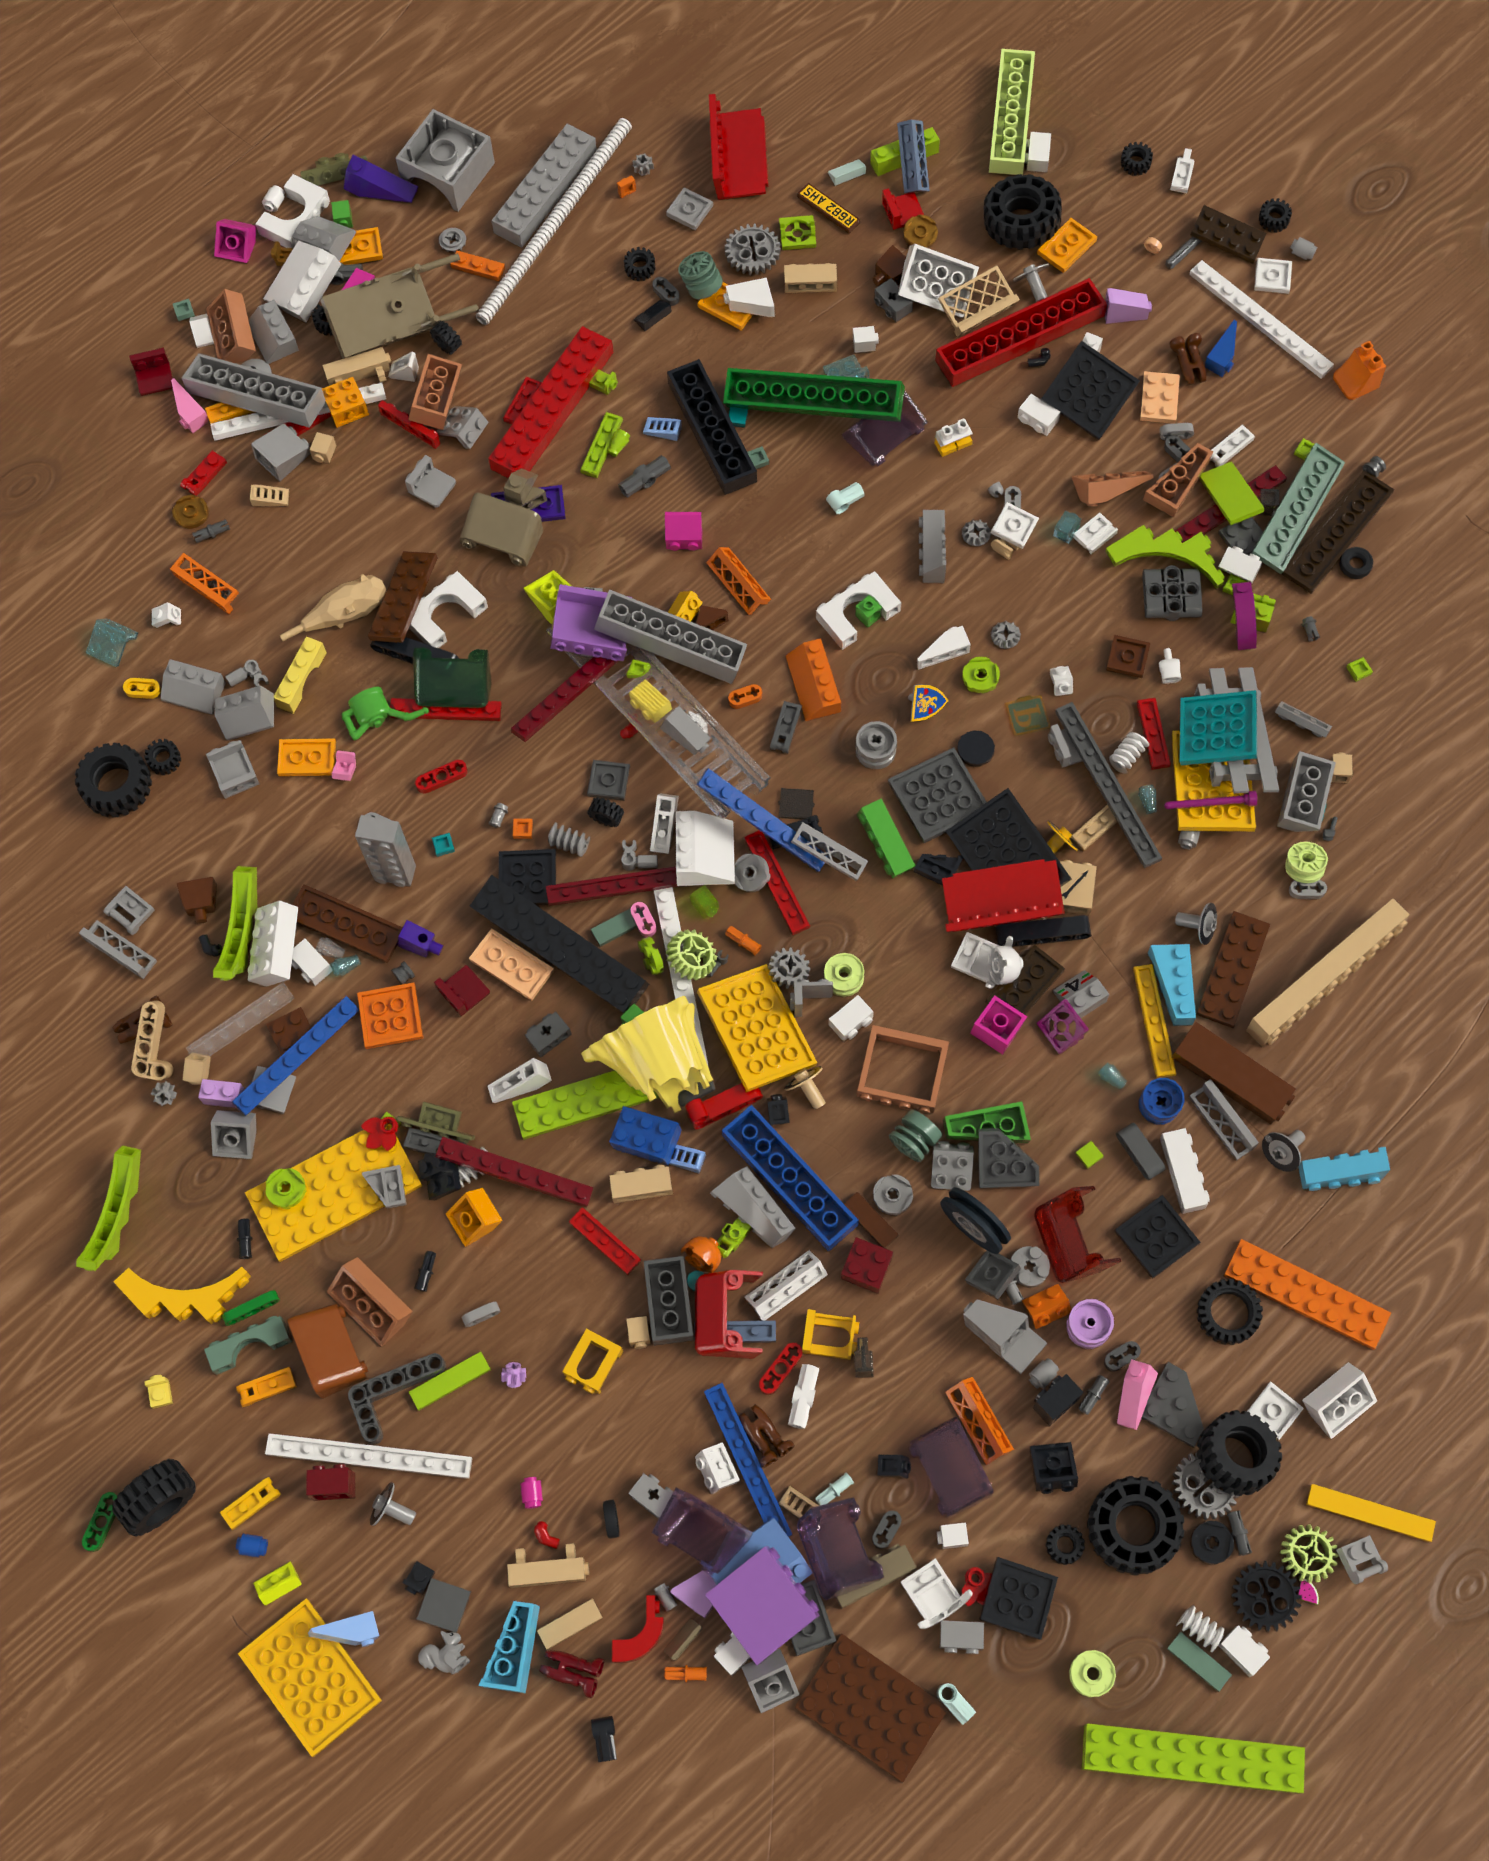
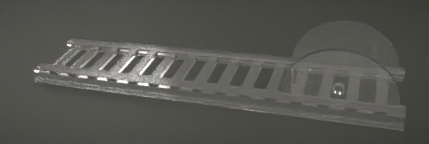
(729, 752)

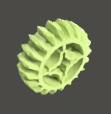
(694, 948)
(1318, 1556)

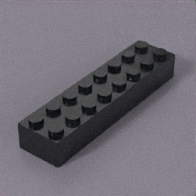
(712, 427)

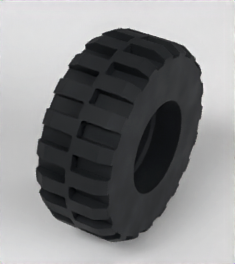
(1022, 193)
(1158, 1503)

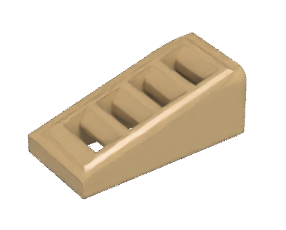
(262, 490)
(788, 1495)

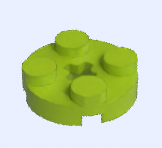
(984, 684)
(652, 956)
(286, 1199)

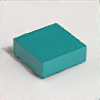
(738, 416)
(443, 844)

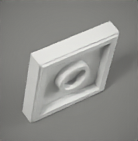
(1273, 275)
(1014, 525)
(1275, 1409)

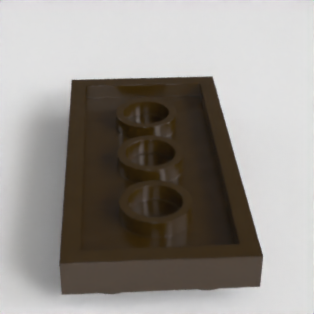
(1228, 234)
(1034, 980)

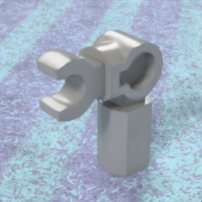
(250, 669)
(629, 860)

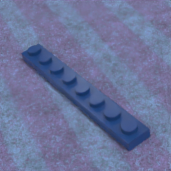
(757, 816)
(295, 1056)
(745, 1456)

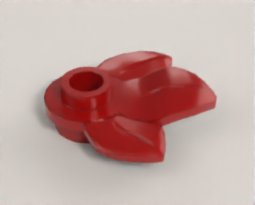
(378, 1134)
(978, 1588)

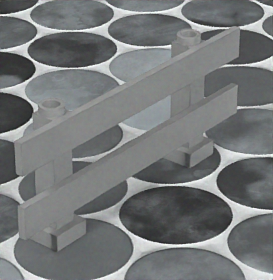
(1236, 770)

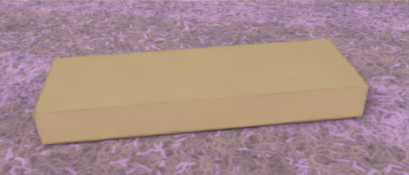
(1094, 828)
(569, 1624)

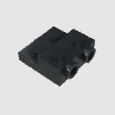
(440, 1175)
(1054, 1467)

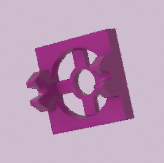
(1044, 1025)

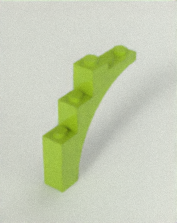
(1193, 551)
(240, 929)
(115, 1213)

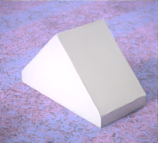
(201, 330)
(404, 368)

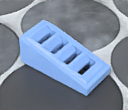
(669, 434)
(692, 1152)

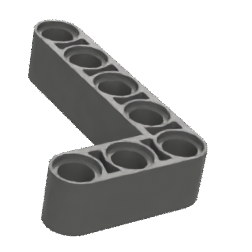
(388, 1389)

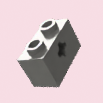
(893, 304)
(542, 1042)

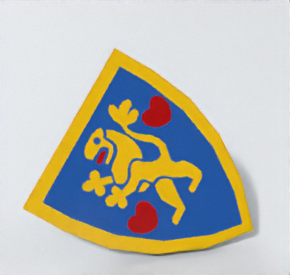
(926, 702)

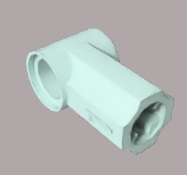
(842, 499)
(957, 1704)

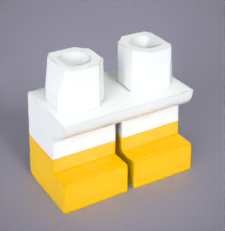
(953, 437)

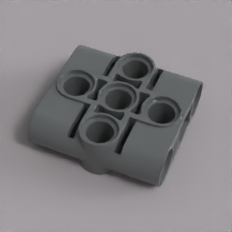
(1183, 582)

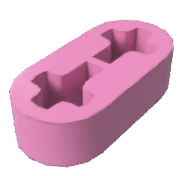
(639, 921)

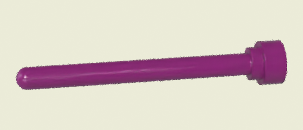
(1248, 799)

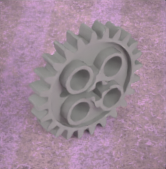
(764, 245)
(1218, 1499)

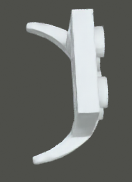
(973, 958)
(933, 1594)

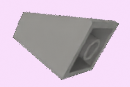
(280, 451)
(995, 1324)

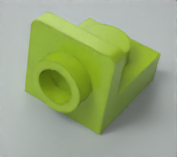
(604, 382)

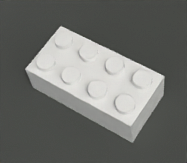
(272, 943)

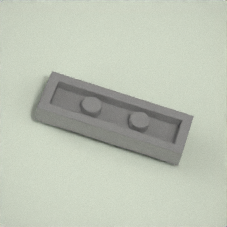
(1303, 720)

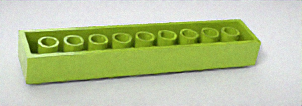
(1193, 1758)

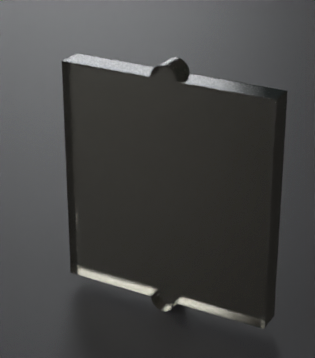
(796, 803)

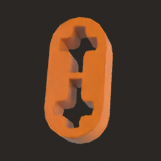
(745, 696)

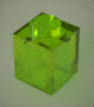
(704, 902)

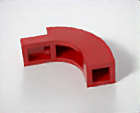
(636, 1648)

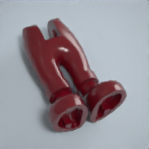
(562, 1675)

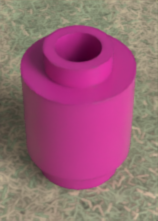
(531, 1492)

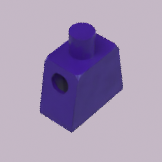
(412, 936)

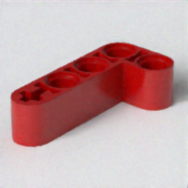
(720, 1105)

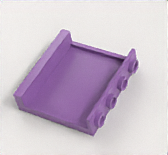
(575, 623)
(763, 1604)

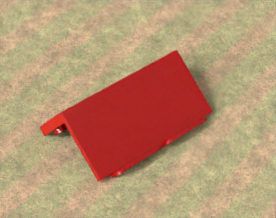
(738, 151)
(1003, 895)

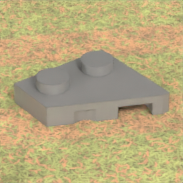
(387, 1185)

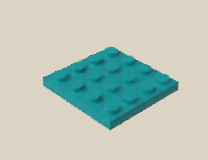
(1218, 728)

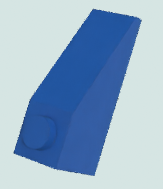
(1222, 354)

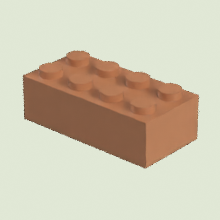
(435, 392)

